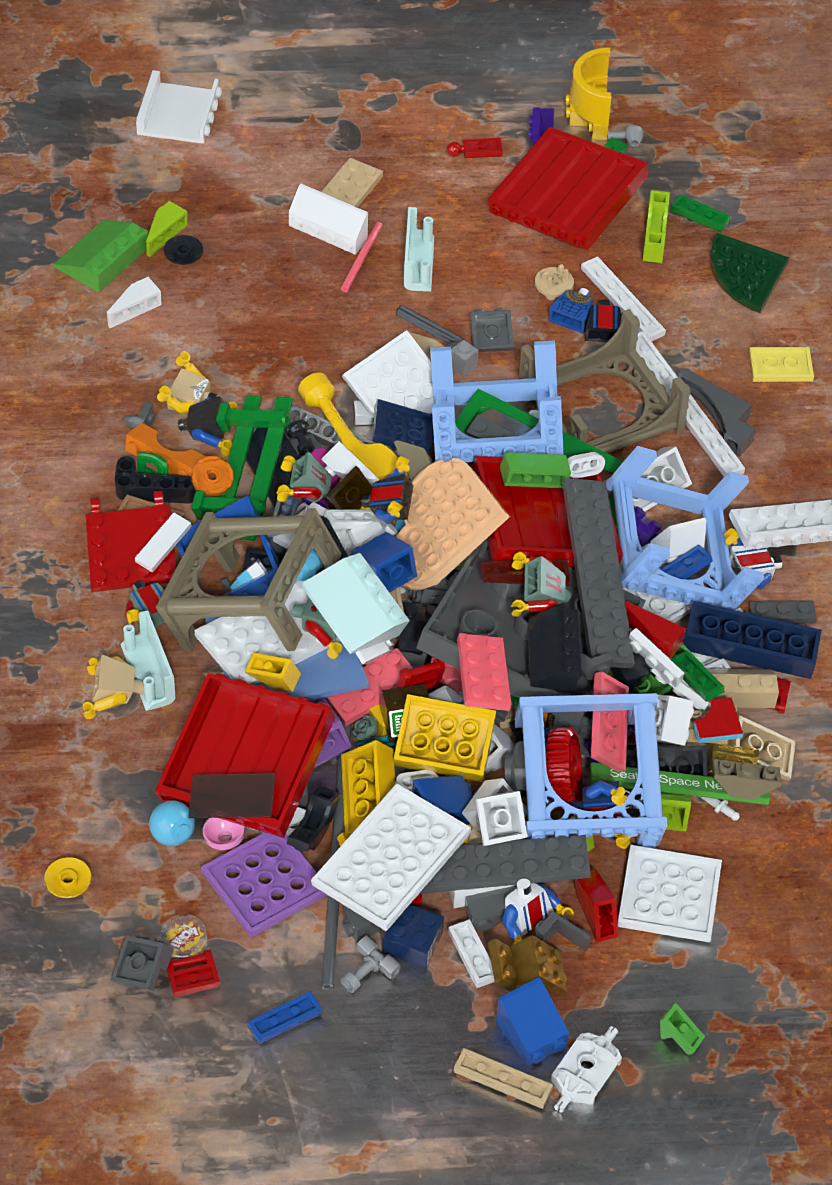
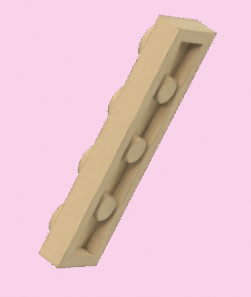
(503, 1078)

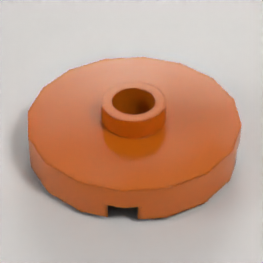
(214, 467)

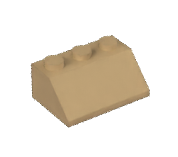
(748, 686)

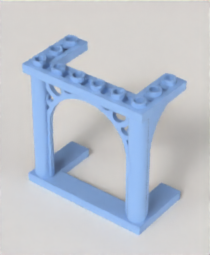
(541, 388)
(642, 566)
(648, 826)

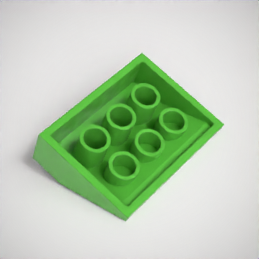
(103, 253)

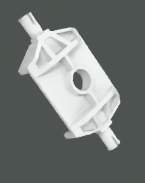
(583, 1084)

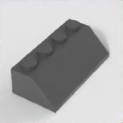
(496, 424)

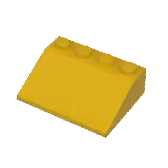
(445, 738)

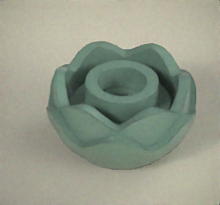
(365, 728)

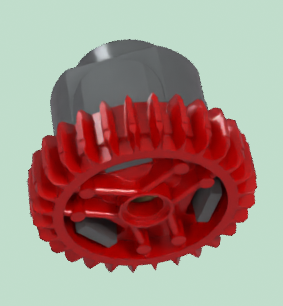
(562, 765)

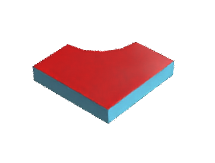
(719, 723)

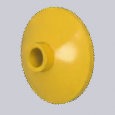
(67, 870)

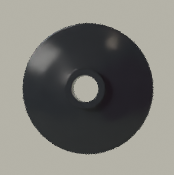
(183, 249)

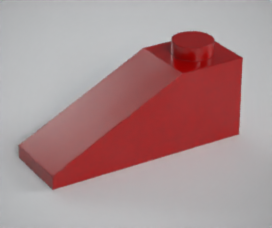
(660, 631)

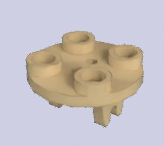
(554, 281)

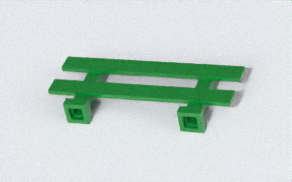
(245, 421)

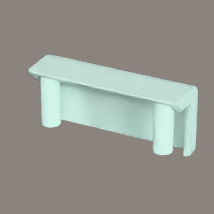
(418, 253)
(150, 663)

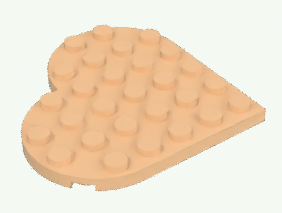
(447, 519)

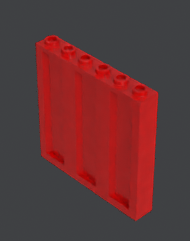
(568, 188)
(536, 518)
(249, 732)

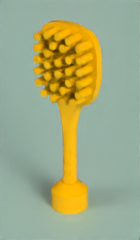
(317, 393)

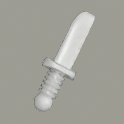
(723, 807)

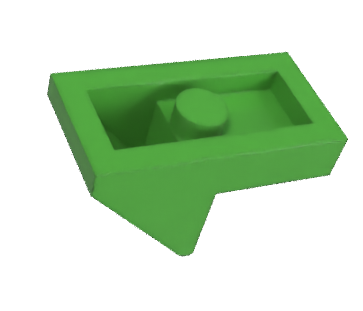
(679, 1026)

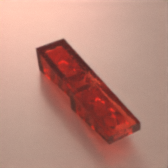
(503, 572)

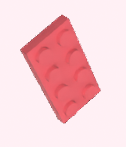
(484, 672)
(381, 675)
(609, 727)

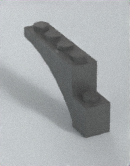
(725, 408)

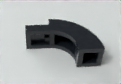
(315, 821)

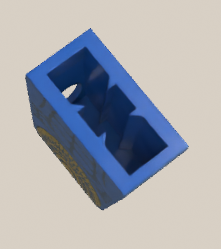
(572, 310)

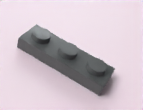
(788, 611)

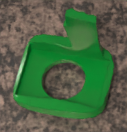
(159, 462)

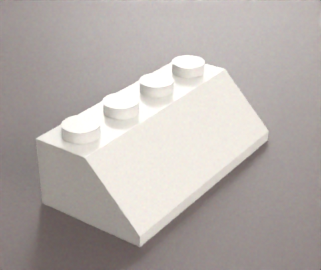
(329, 219)
(666, 469)

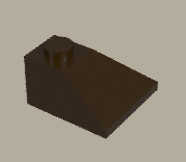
(349, 491)

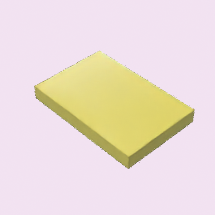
(781, 364)

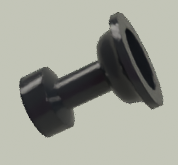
(298, 430)

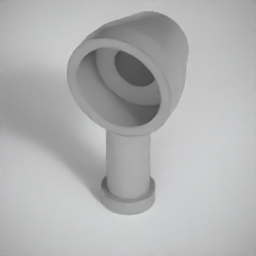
(632, 134)

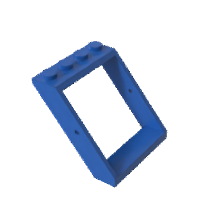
(241, 509)

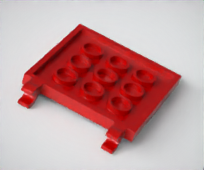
(118, 538)

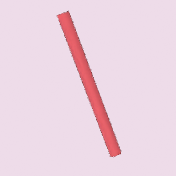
(361, 257)

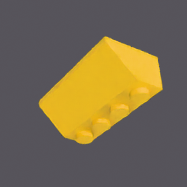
(366, 780)

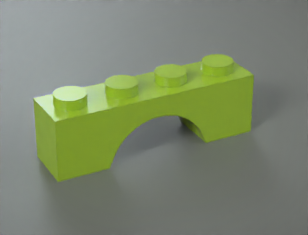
(656, 226)

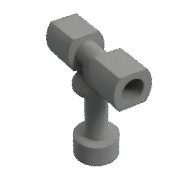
(373, 962)

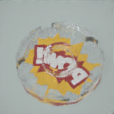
(185, 935)

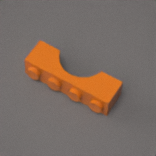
(144, 439)

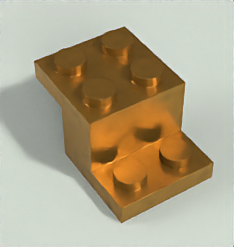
(525, 962)

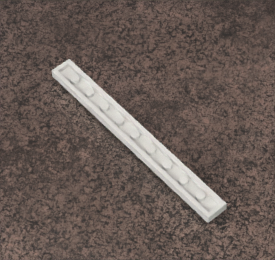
(696, 421)

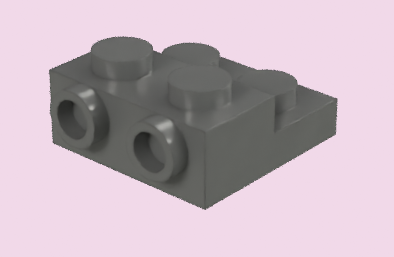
(491, 330)
(141, 961)

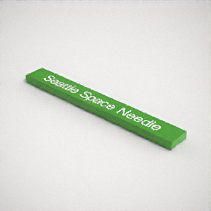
(671, 783)

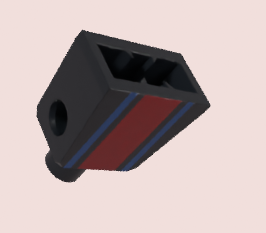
(603, 322)

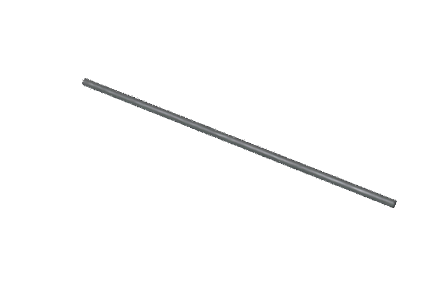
(333, 905)

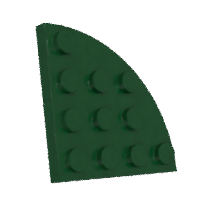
(746, 270)

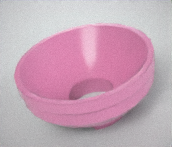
(216, 827)

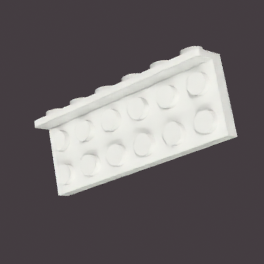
(783, 524)

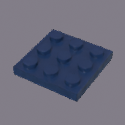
(403, 424)

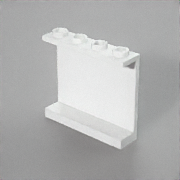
(177, 110)

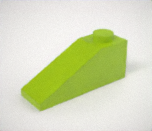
(166, 224)

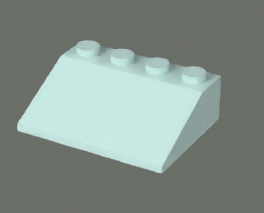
(355, 604)

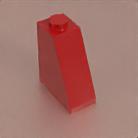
(598, 906)

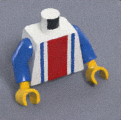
(753, 558)
(528, 906)

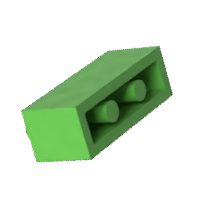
(534, 470)

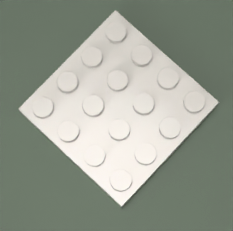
(394, 374)
(670, 893)

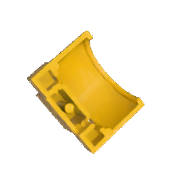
(588, 95)

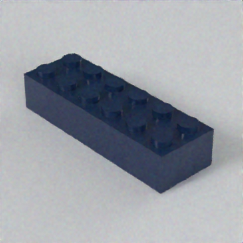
(752, 639)

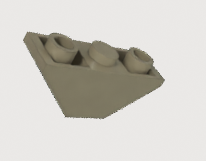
(417, 456)
(746, 779)

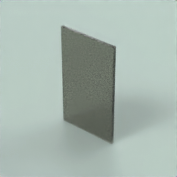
(232, 795)

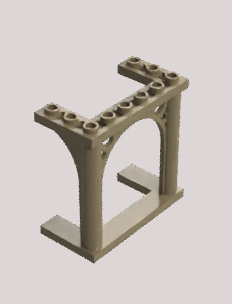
(616, 351)
(218, 537)

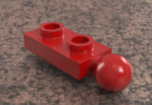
(476, 148)

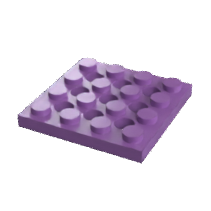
(274, 911)

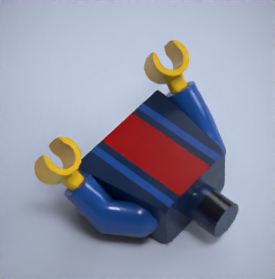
(602, 797)

